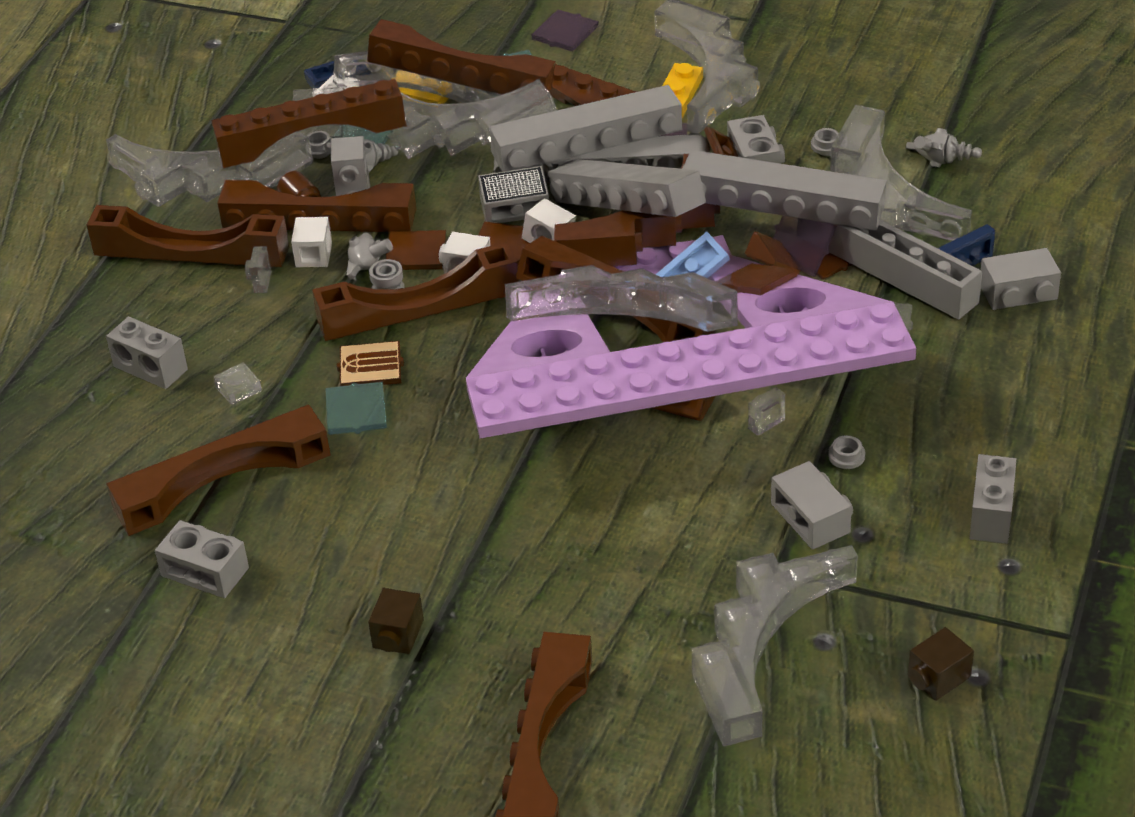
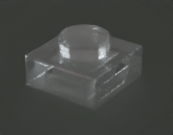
(259, 269)
(237, 383)
(766, 411)

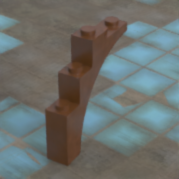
(622, 234)

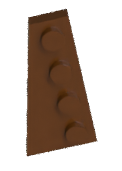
(581, 88)

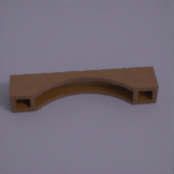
(407, 50)
(248, 134)
(375, 209)
(125, 233)
(547, 258)
(352, 309)
(153, 492)
(559, 679)

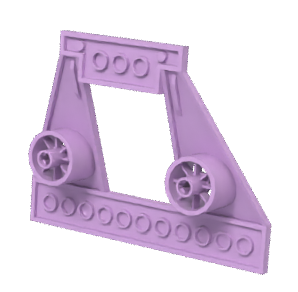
(564, 373)

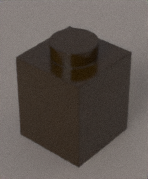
(396, 621)
(940, 663)

